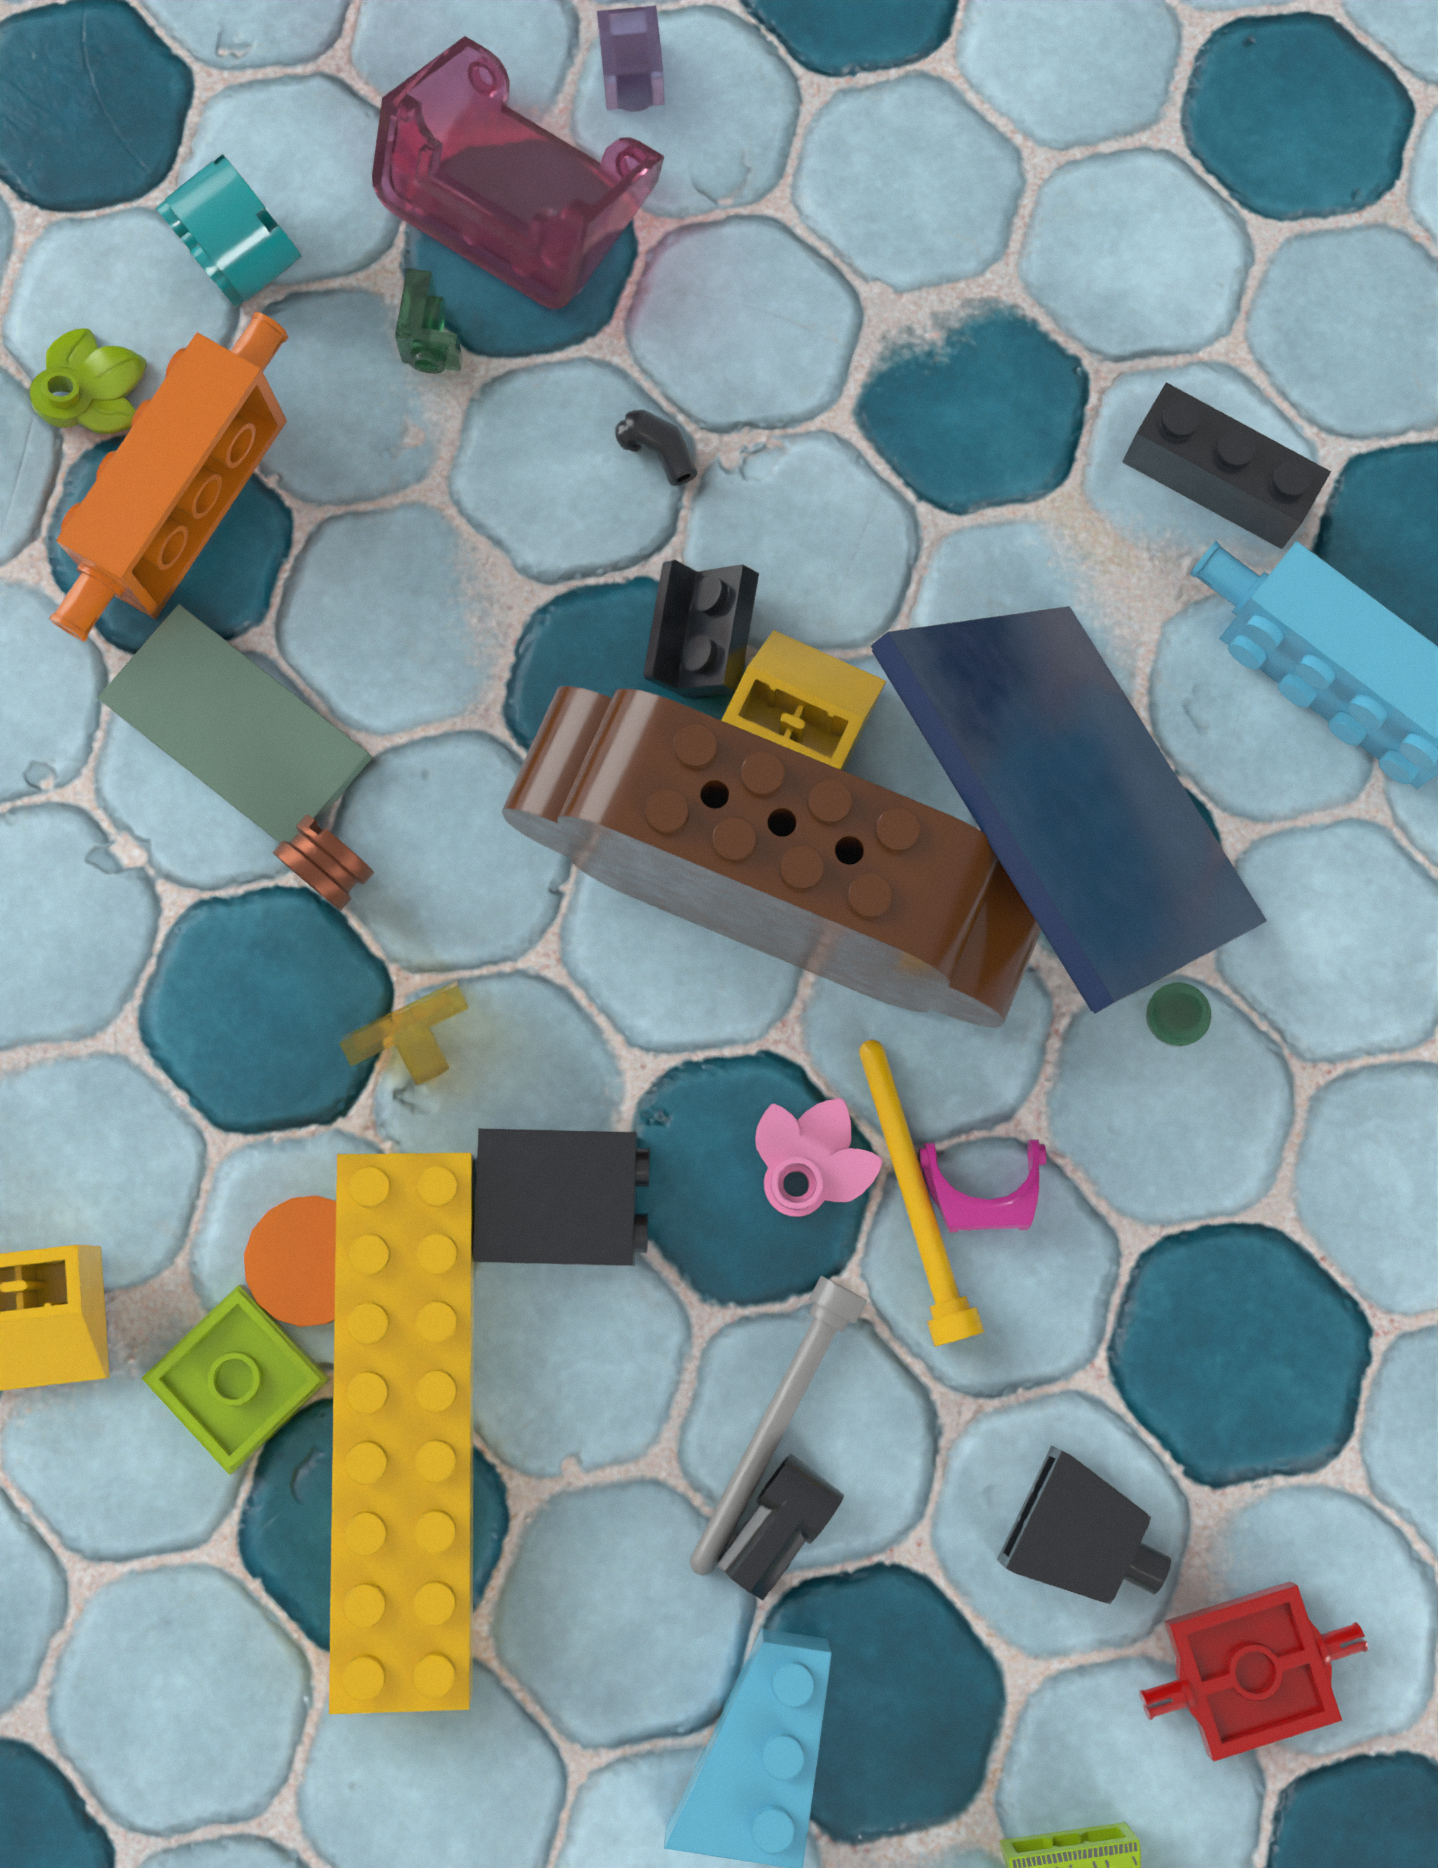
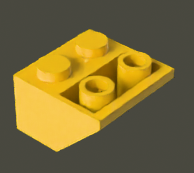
(804, 700)
(52, 1317)

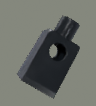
(1081, 1534)

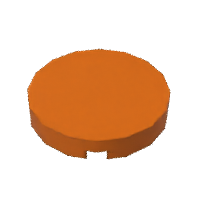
(293, 1261)

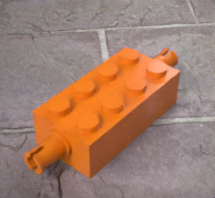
(172, 477)

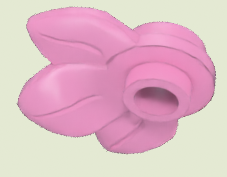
(817, 1149)

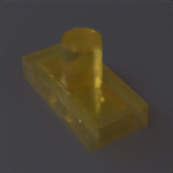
(410, 1033)

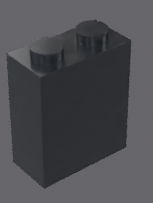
(559, 1197)

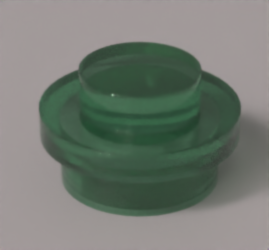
(1178, 1014)

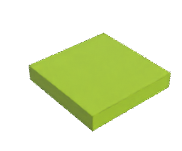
(236, 1379)

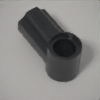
(789, 1513)

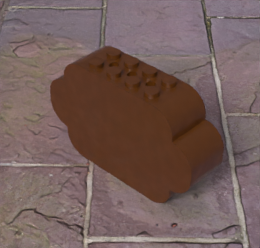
(776, 852)

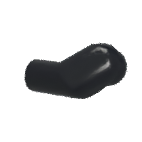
(661, 436)

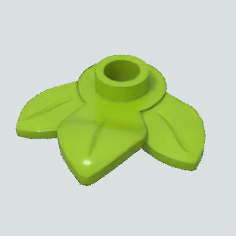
(93, 377)

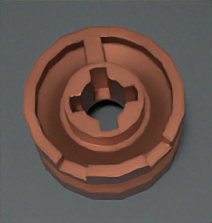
(323, 862)

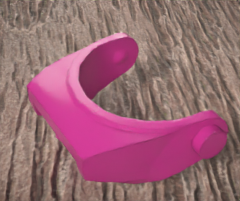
(973, 1213)

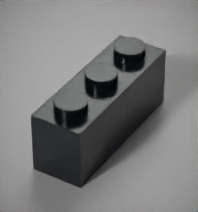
(1225, 466)

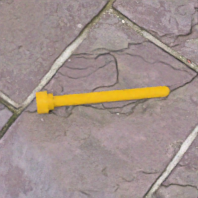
(951, 1313)

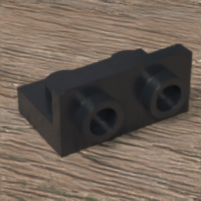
(700, 629)

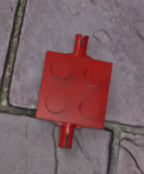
(1253, 1671)

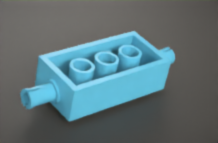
(1335, 654)

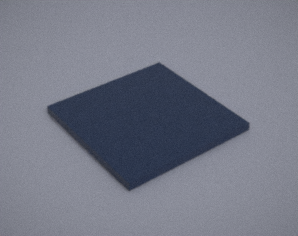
(1071, 796)

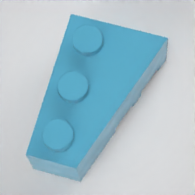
(761, 1761)

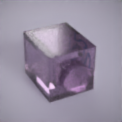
(631, 58)

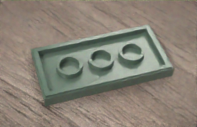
(234, 726)

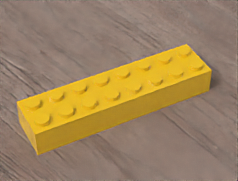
(403, 1434)

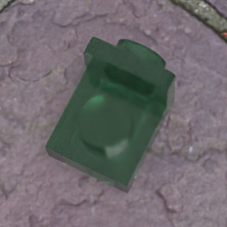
(421, 324)

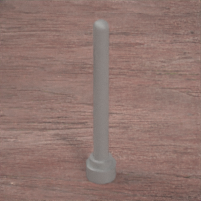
(831, 1312)

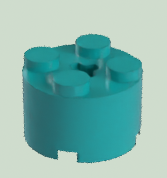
(229, 231)

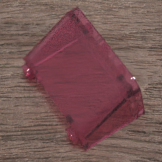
(501, 184)

